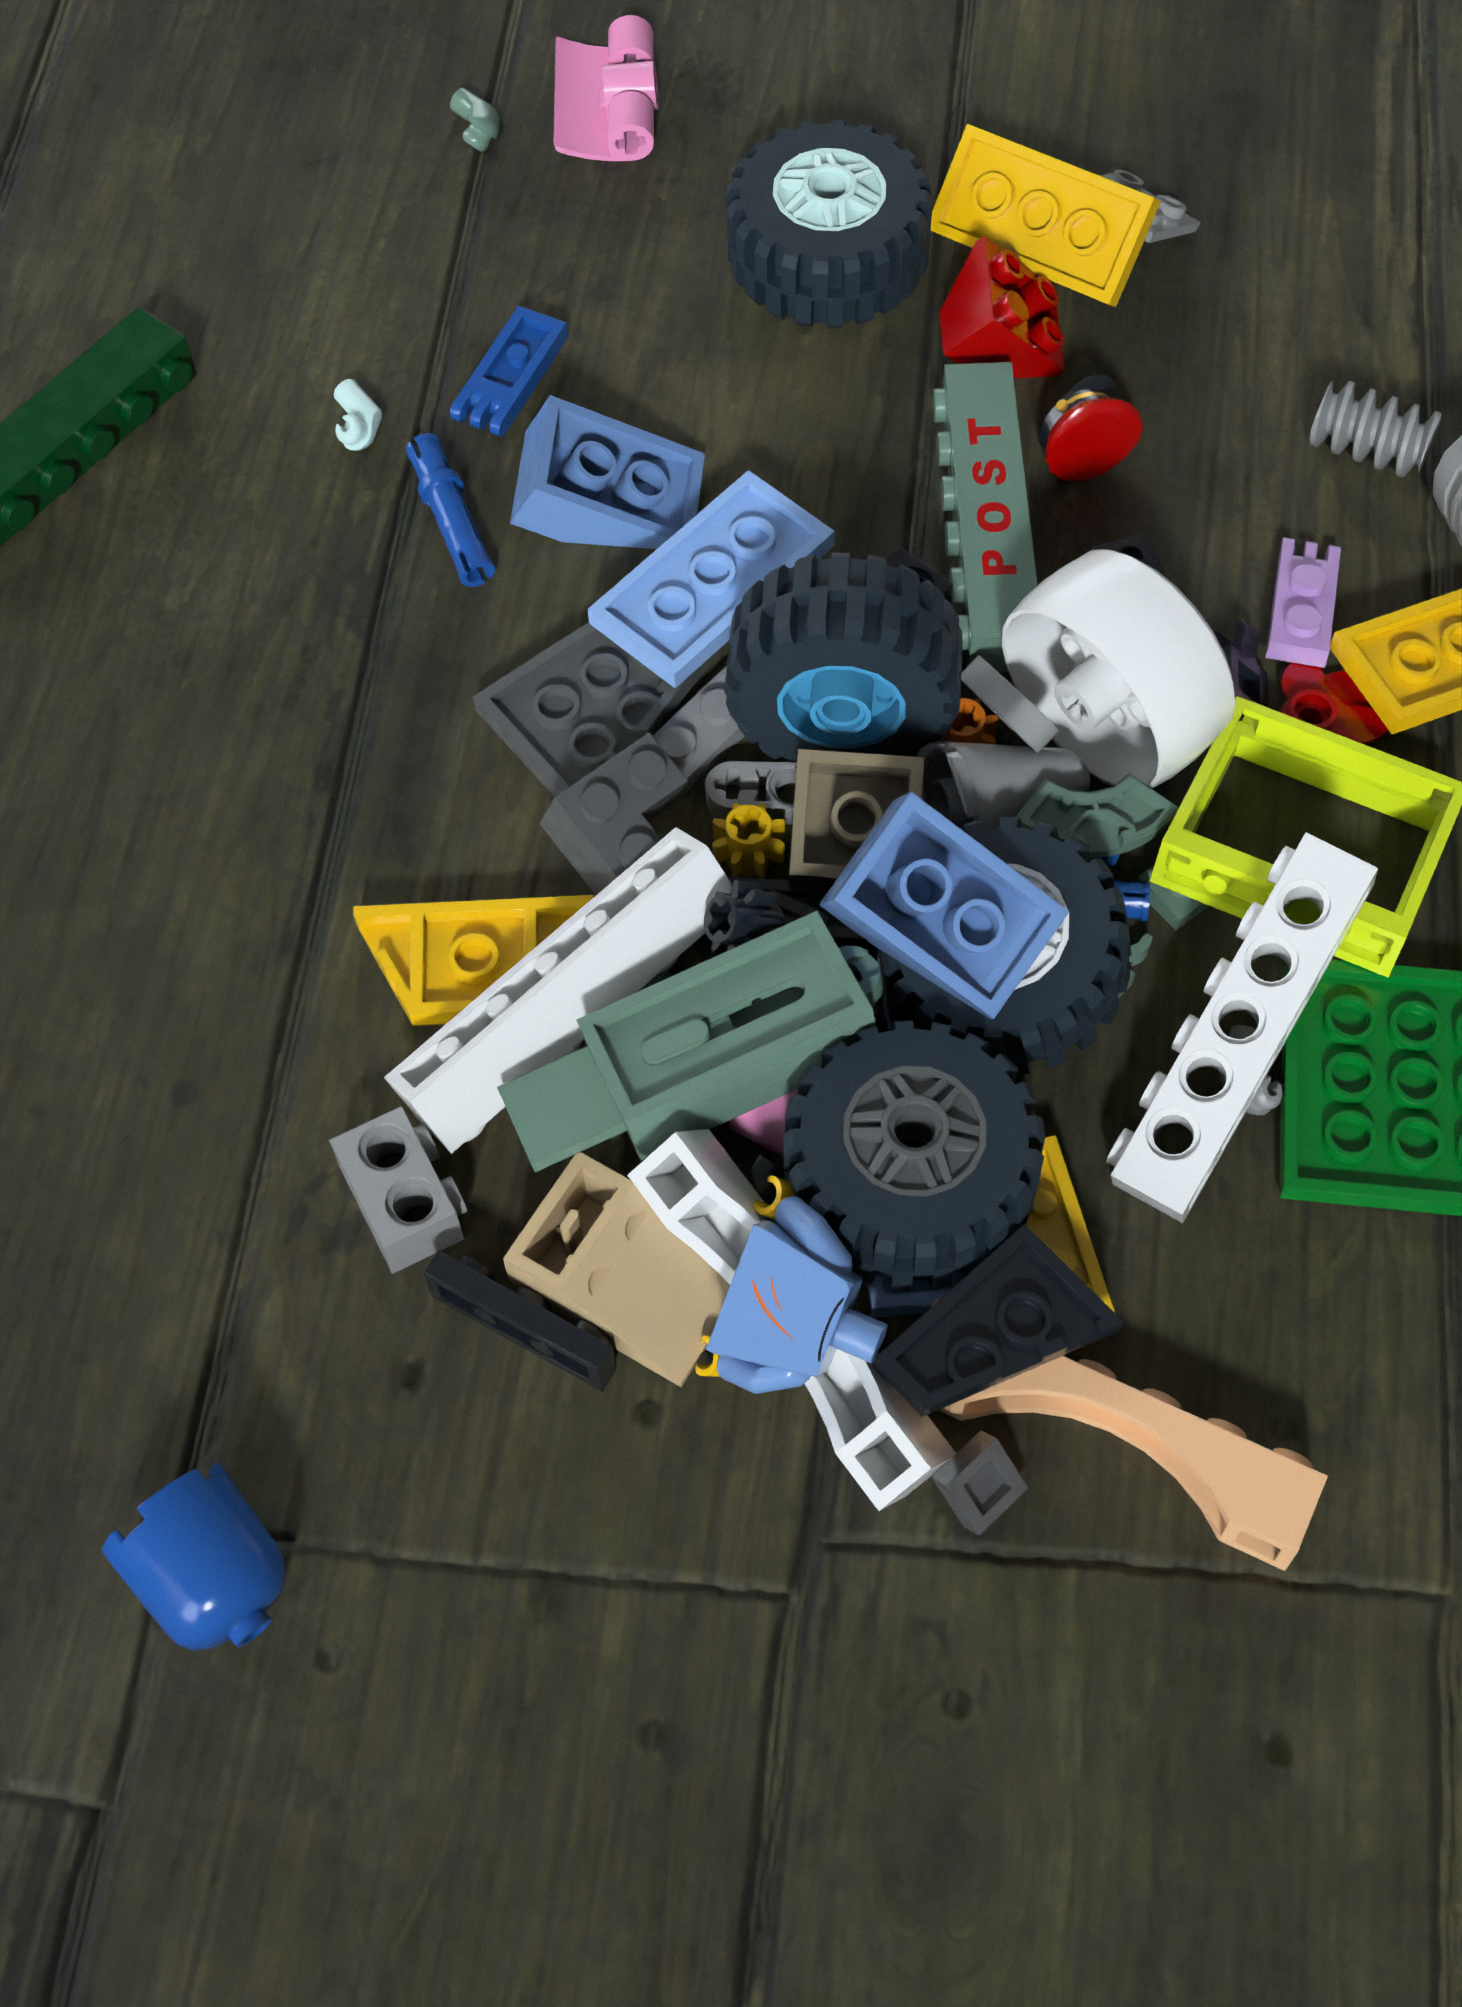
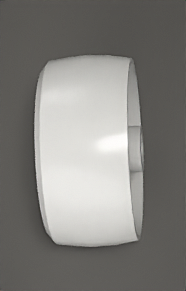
(1120, 667)

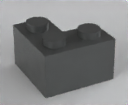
(606, 814)

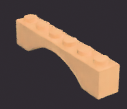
(1246, 1491)

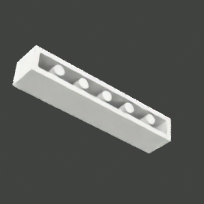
(585, 964)

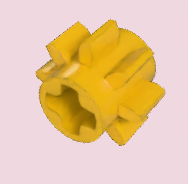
(748, 840)

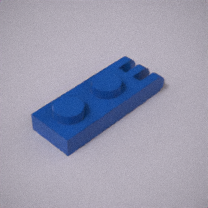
(510, 371)

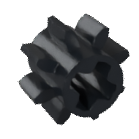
(741, 916)

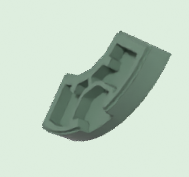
(1105, 819)

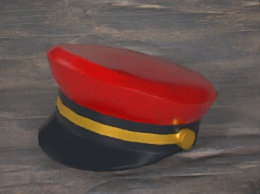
(1089, 430)

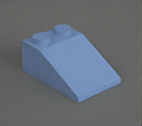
(603, 480)
(944, 905)

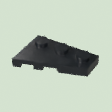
(994, 1325)

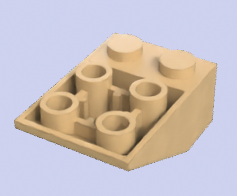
(614, 1263)

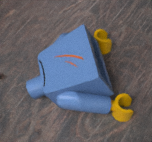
(789, 1303)

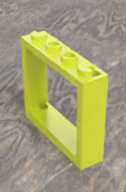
(1331, 763)

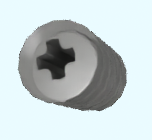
(1374, 429)

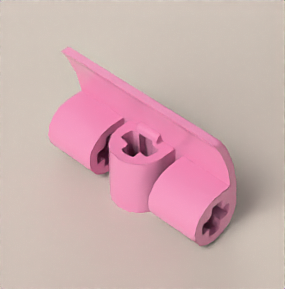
(607, 94)

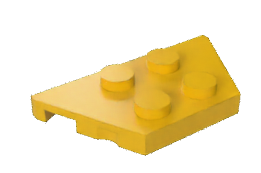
(453, 951)

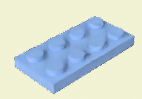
(684, 594)

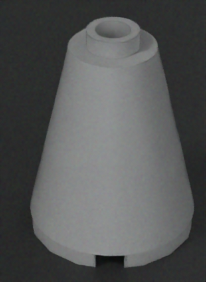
(993, 780)

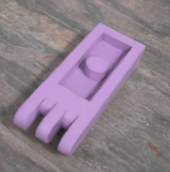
(1303, 604)

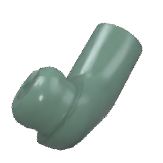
(481, 115)

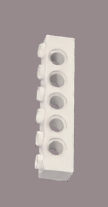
(1339, 888)

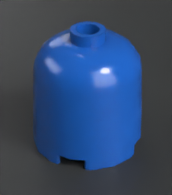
(201, 1562)

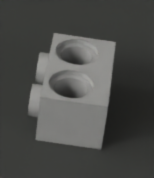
(392, 1191)

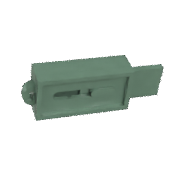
(699, 1045)

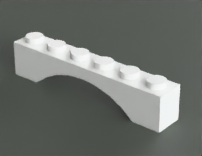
(870, 1424)

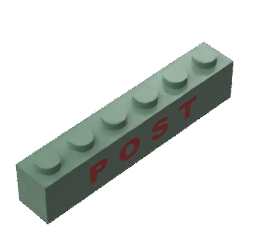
(986, 502)

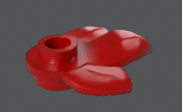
(1330, 703)

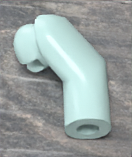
(362, 416)

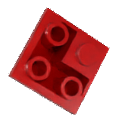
(1002, 315)

